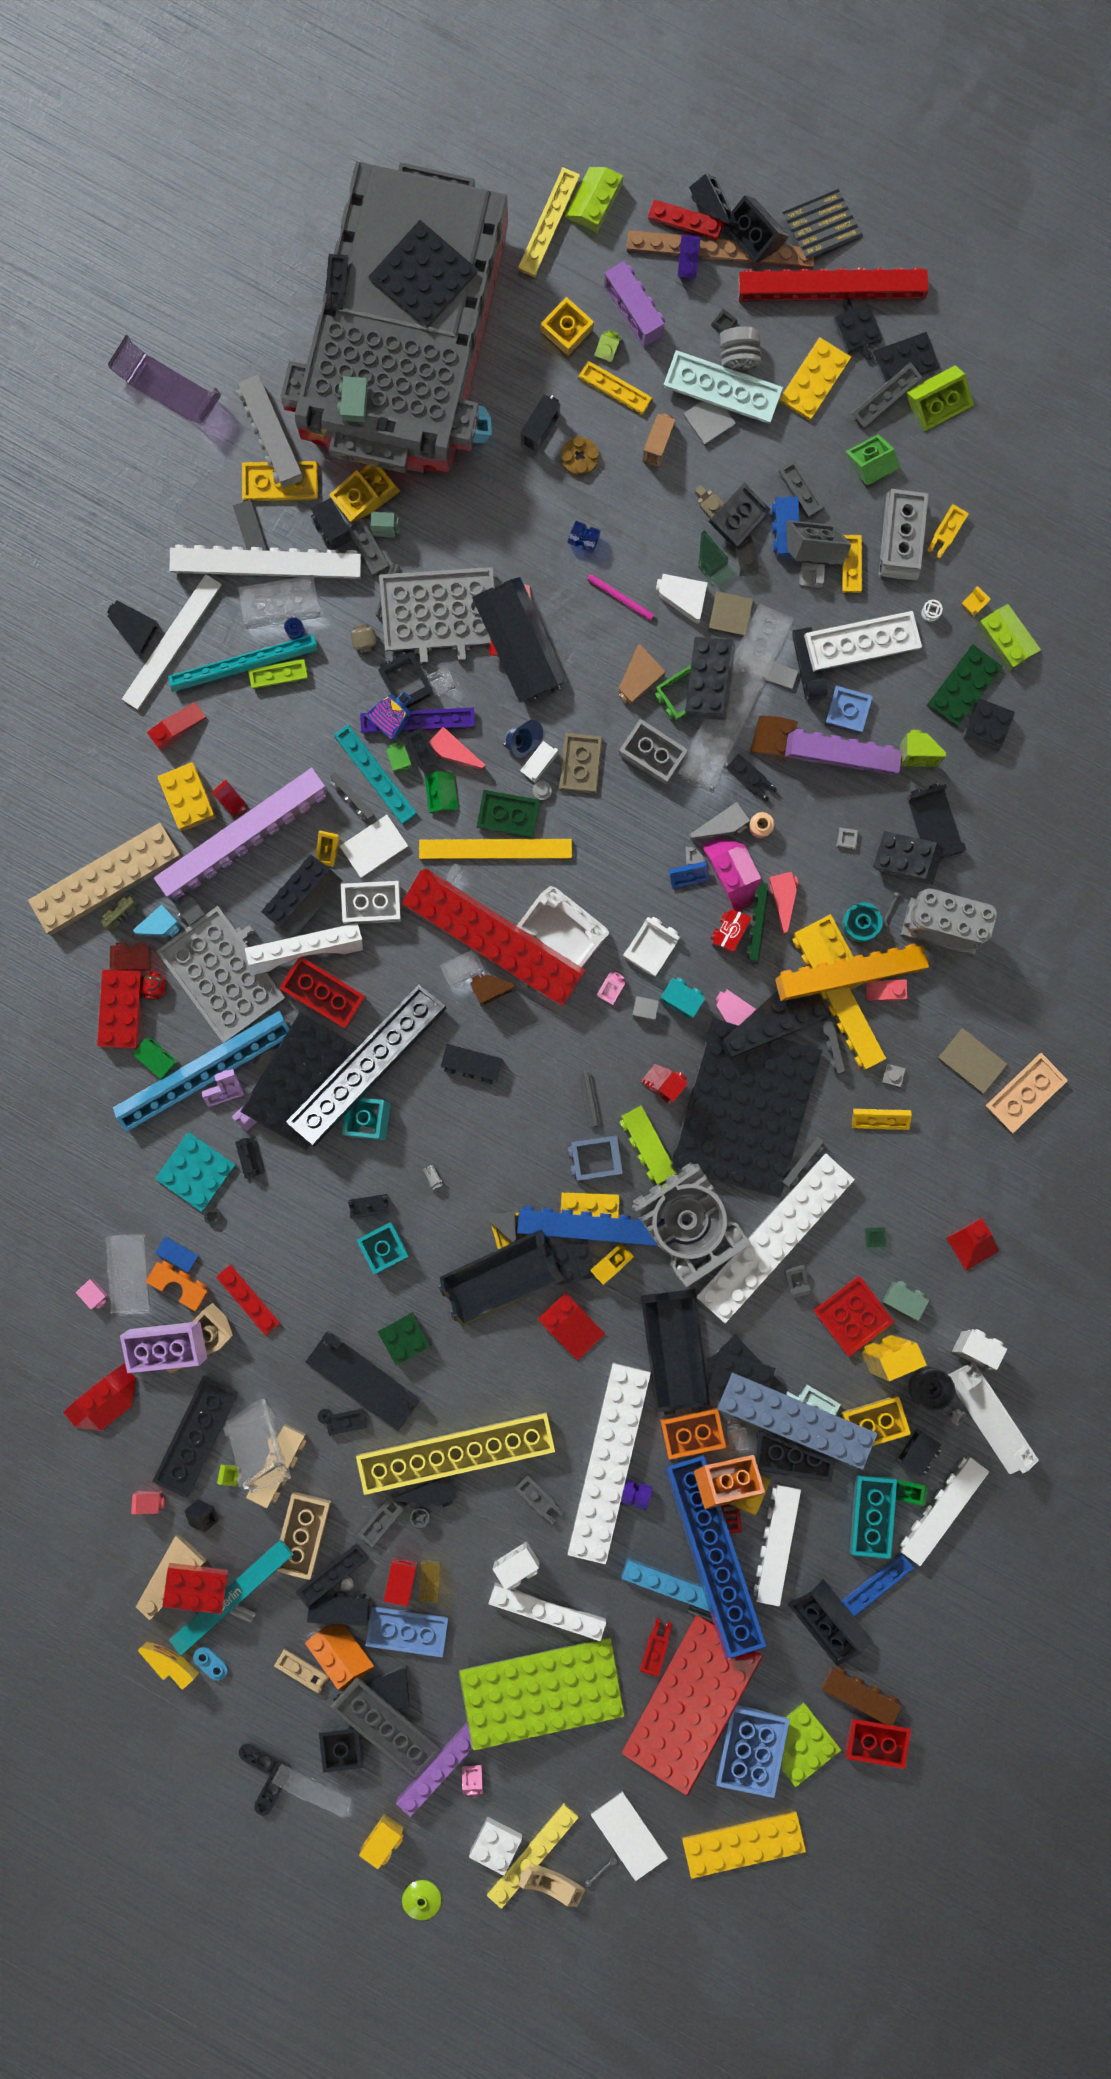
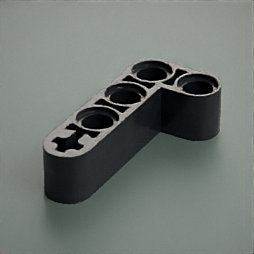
(812, 682)

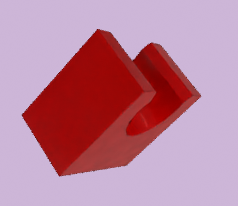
(400, 1582)

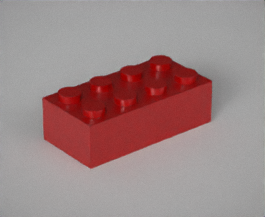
(322, 992)
(120, 1009)

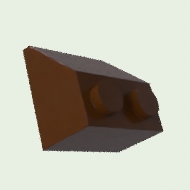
(771, 737)
(490, 988)

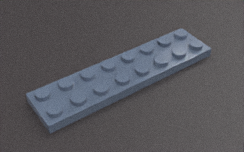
(797, 1420)

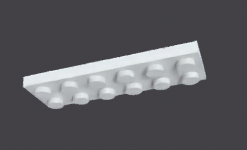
(862, 641)

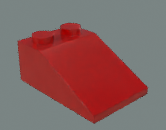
(571, 1326)

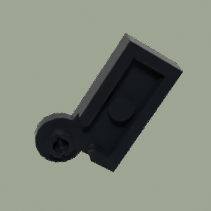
(343, 1421)

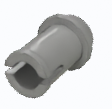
(433, 1178)

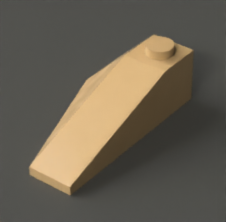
(214, 1330)

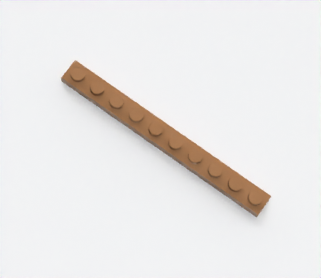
(714, 249)

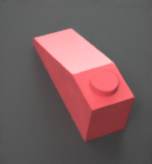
(452, 750)
(783, 892)

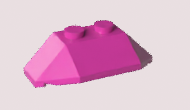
(733, 870)

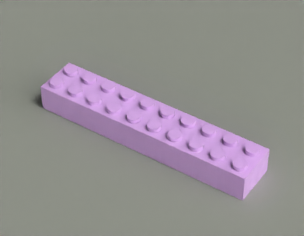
(241, 835)

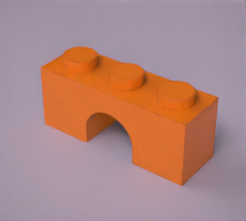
(193, 1292)

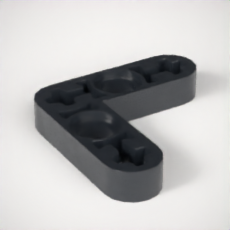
(270, 1770)

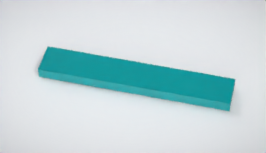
(375, 774)

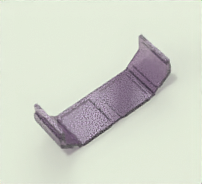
(162, 382)

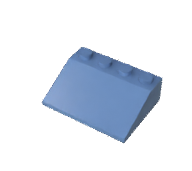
(752, 1751)

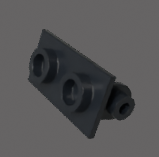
(249, 1157)

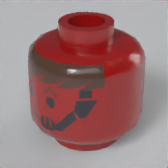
(153, 986)

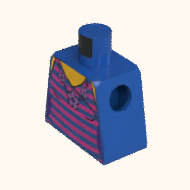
(391, 714)

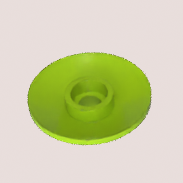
(421, 1890)

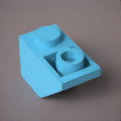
(483, 429)

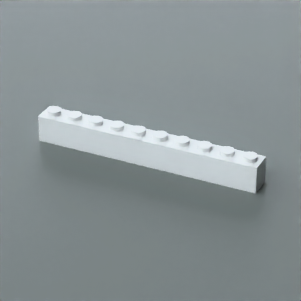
(265, 563)

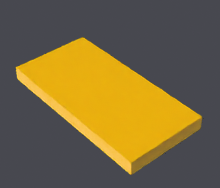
(260, 485)

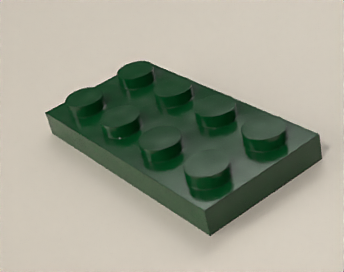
(964, 685)
(758, 916)

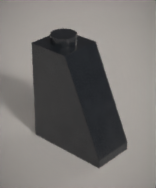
(133, 626)

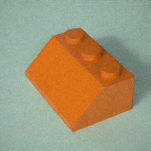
(339, 1655)

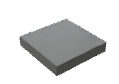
(708, 421)

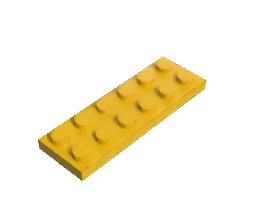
(743, 1844)

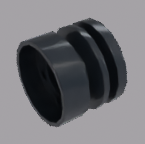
(939, 1396)

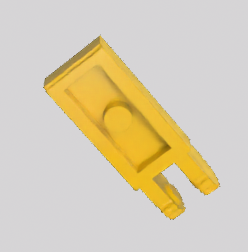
(948, 529)

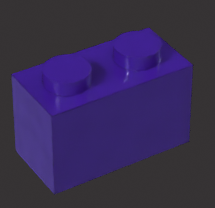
(688, 256)

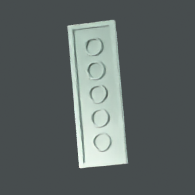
(722, 387)

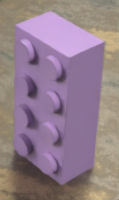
(163, 1347)

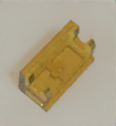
(429, 1581)

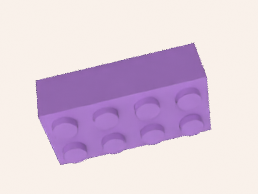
(634, 303)

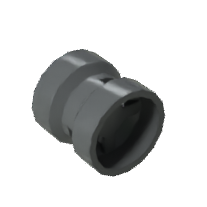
(420, 1520)

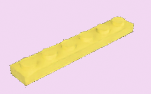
(548, 222)
(533, 1854)

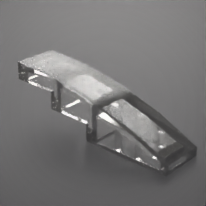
(311, 1790)

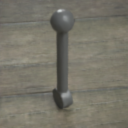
(897, 895)
(612, 1861)

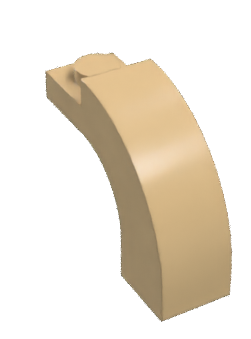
(552, 1883)

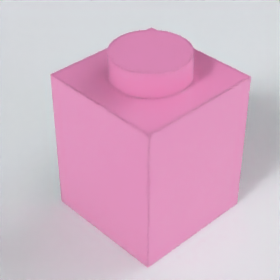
(92, 1294)

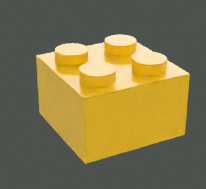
(567, 326)
(381, 1841)

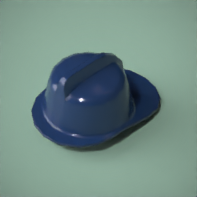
(524, 738)

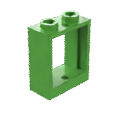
(661, 697)

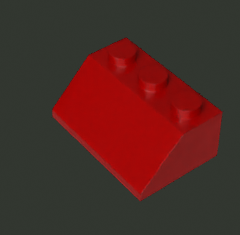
(877, 1743)

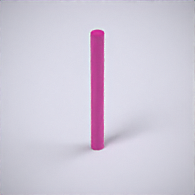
(619, 596)

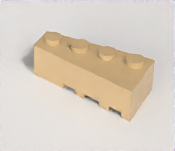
(290, 1442)

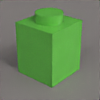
(398, 757)

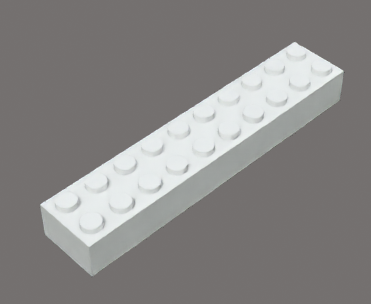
(775, 1238)
(609, 1463)

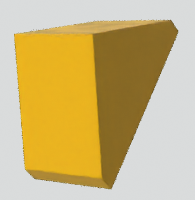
(327, 847)

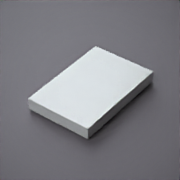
(373, 846)

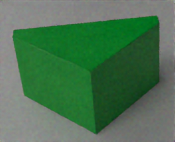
(911, 1492)

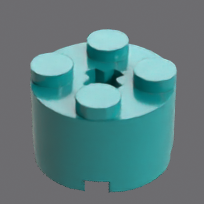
(853, 929)

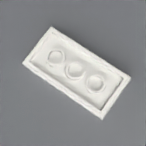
(629, 1836)

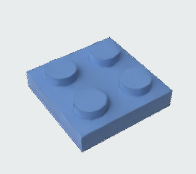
(848, 709)

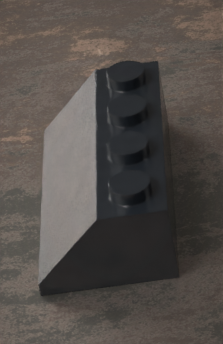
(830, 1622)

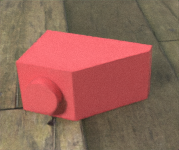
(886, 990)
(147, 1502)

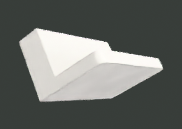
(539, 762)

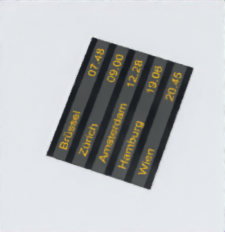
(822, 224)

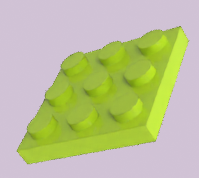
(806, 1745)

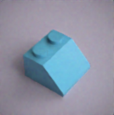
(159, 925)

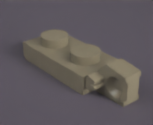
(708, 501)

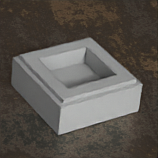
(847, 838)

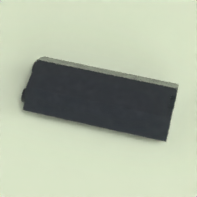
(520, 640)
(501, 1278)
(675, 1351)

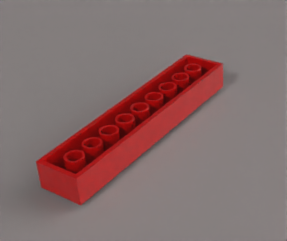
(493, 936)

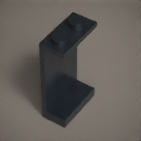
(935, 819)

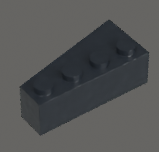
(786, 1459)

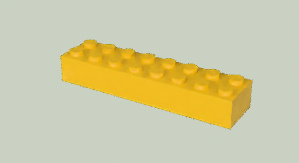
(893, 1357)

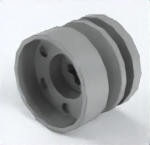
(740, 348)

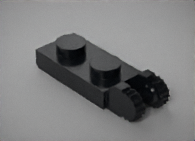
(336, 279)
(750, 776)

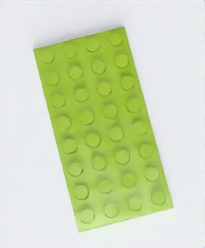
(541, 1693)

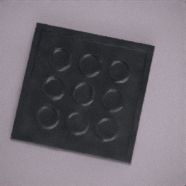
(423, 274)

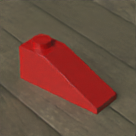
(176, 726)
(230, 799)

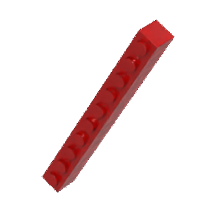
(833, 284)

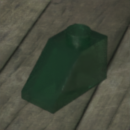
(710, 556)

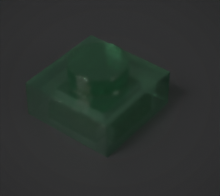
(875, 1237)

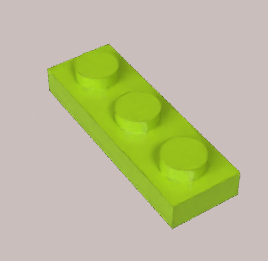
(278, 674)

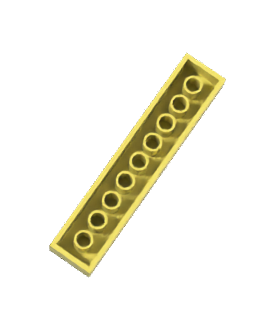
(455, 1453)

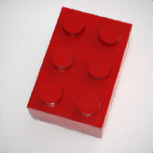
(195, 1588)

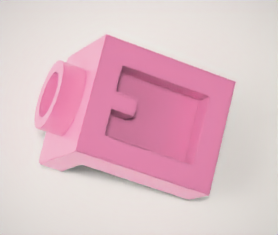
(612, 987)
(472, 1780)

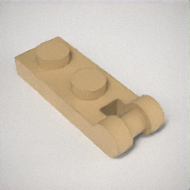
(301, 1670)

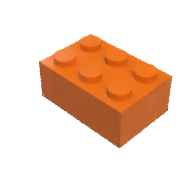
(693, 1433)
(729, 1481)

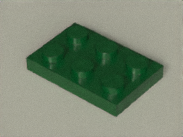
(508, 813)

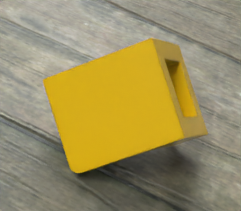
(975, 601)

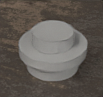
(542, 790)

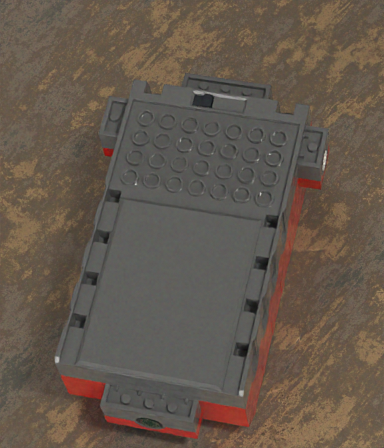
(413, 373)

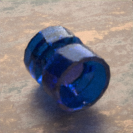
(584, 536)

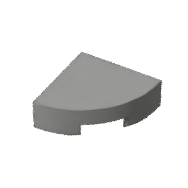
(693, 856)

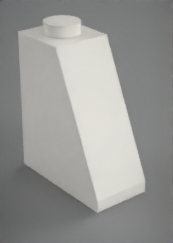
(683, 595)

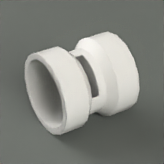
(929, 614)

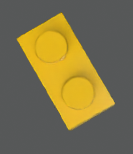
(612, 1263)

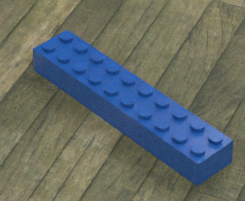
(715, 1563)

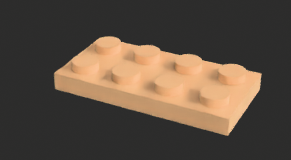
(1026, 1093)

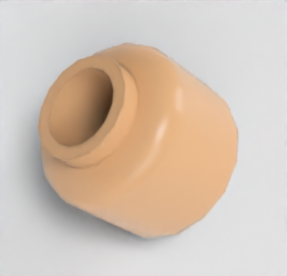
(766, 821)

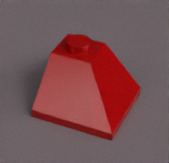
(973, 1243)

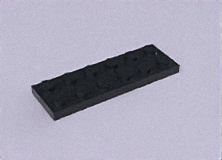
(195, 1436)

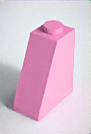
(733, 1008)

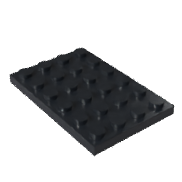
(295, 1072)

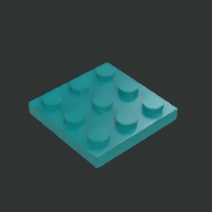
(195, 1171)

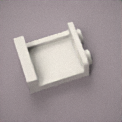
(651, 946)

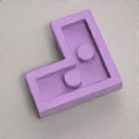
(227, 1089)

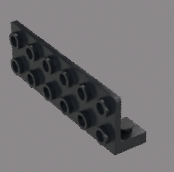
(363, 1380)

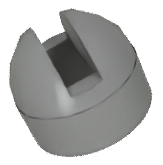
(957, 1417)
(346, 1585)

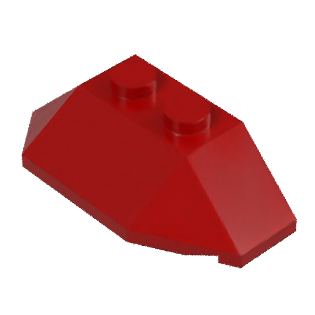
(103, 1401)

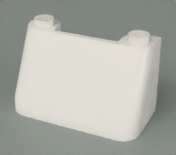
(564, 926)

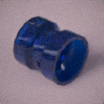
(294, 632)

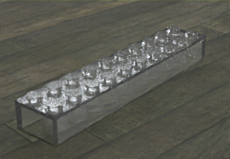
(750, 672)

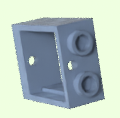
(615, 1158)

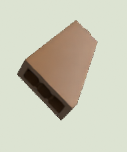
(658, 439)
(640, 676)

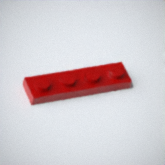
(685, 219)
(248, 1299)

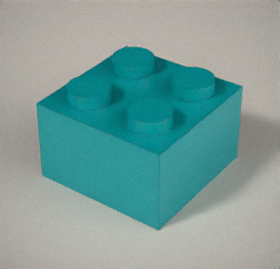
(682, 998)
(367, 1120)
(383, 1248)

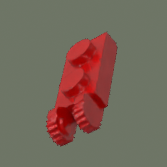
(655, 1650)

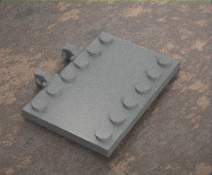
(434, 610)
(215, 974)

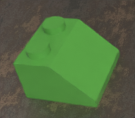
(873, 459)

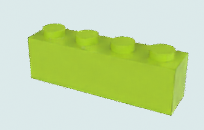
(648, 1144)

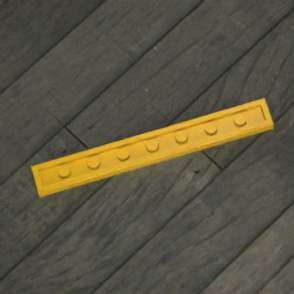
(496, 849)

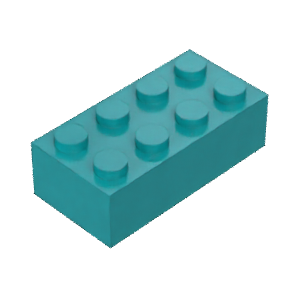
(873, 1516)

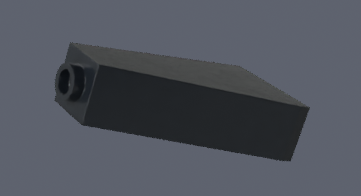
(391, 1687)

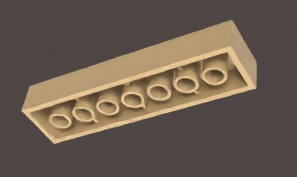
(104, 879)

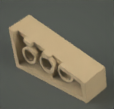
(180, 1553)

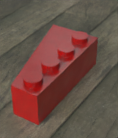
(665, 1083)

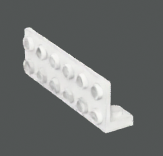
(993, 1419)

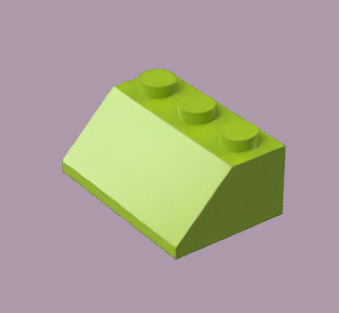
(594, 197)
(940, 397)
(1008, 637)
(920, 750)

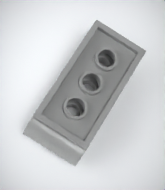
(893, 562)

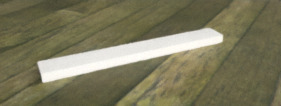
(172, 642)

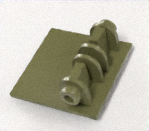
(109, 917)

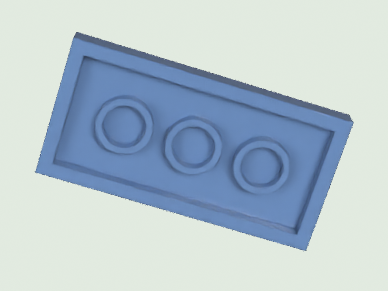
(406, 1631)

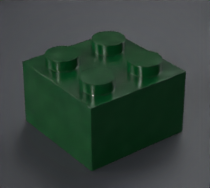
(404, 1338)

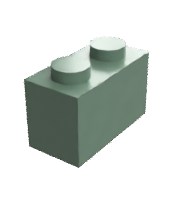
(353, 399)
(905, 1300)

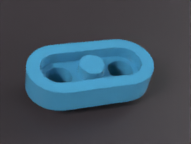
(211, 1662)

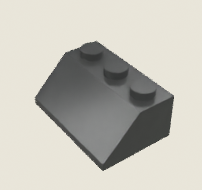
(816, 542)

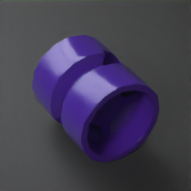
(636, 1495)

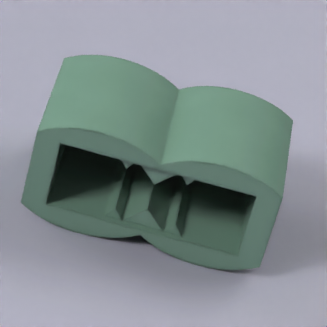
(384, 524)

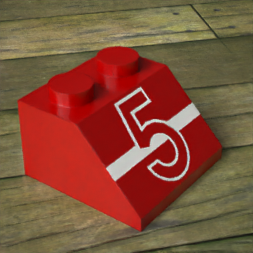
(730, 931)

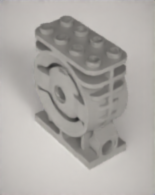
(949, 920)
(691, 1182)

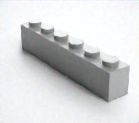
(270, 431)

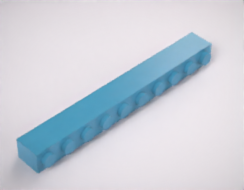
(201, 1071)

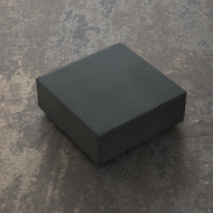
(724, 321)

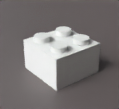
(495, 1846)

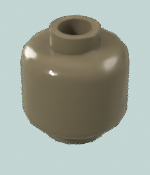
(363, 638)

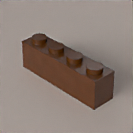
(860, 1696)

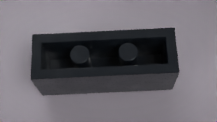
(471, 1063)

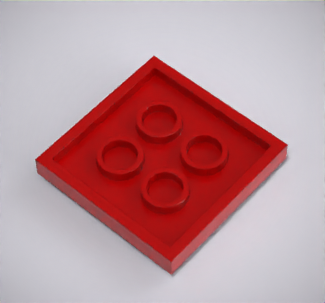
(853, 1316)

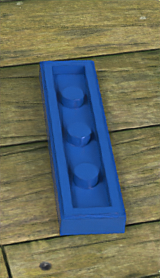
(878, 1584)

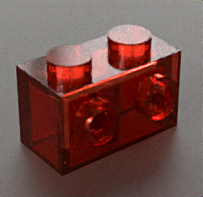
(130, 957)

